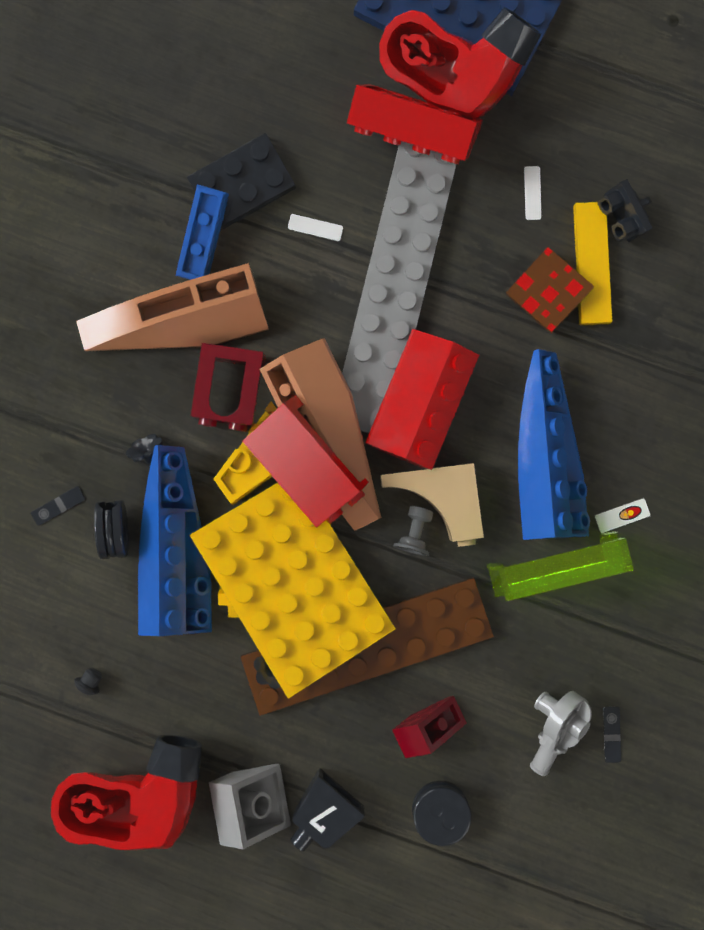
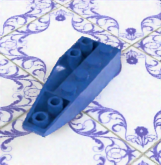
(548, 457)
(171, 570)

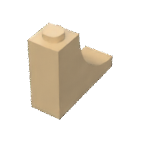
(451, 492)

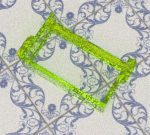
(562, 569)

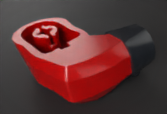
(453, 69)
(132, 809)

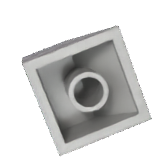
(249, 805)

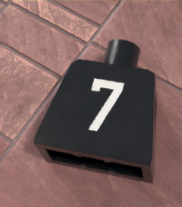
(324, 813)

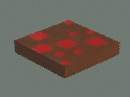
(549, 290)

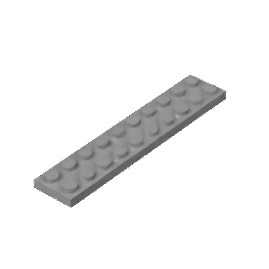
(396, 275)

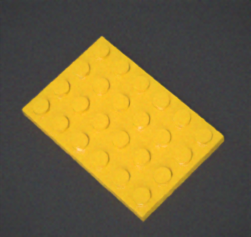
(292, 587)

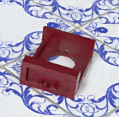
(245, 414)

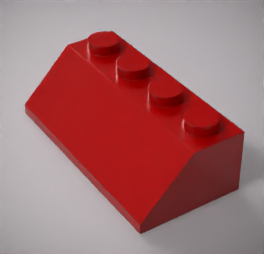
(413, 122)
(422, 399)

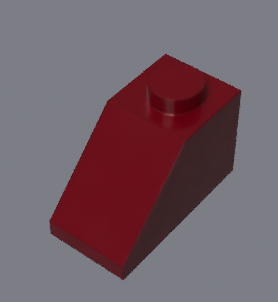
(429, 728)

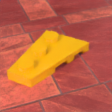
(243, 470)

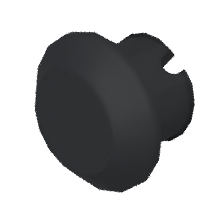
(89, 682)

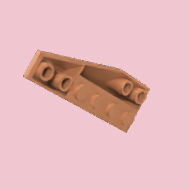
(180, 316)
(330, 410)

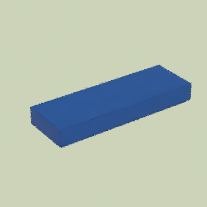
(202, 232)

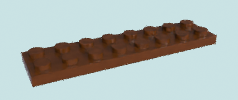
(424, 629)

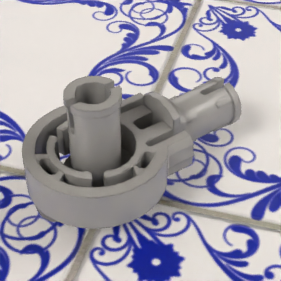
(563, 729)

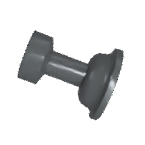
(412, 543)

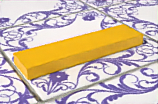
(593, 262)

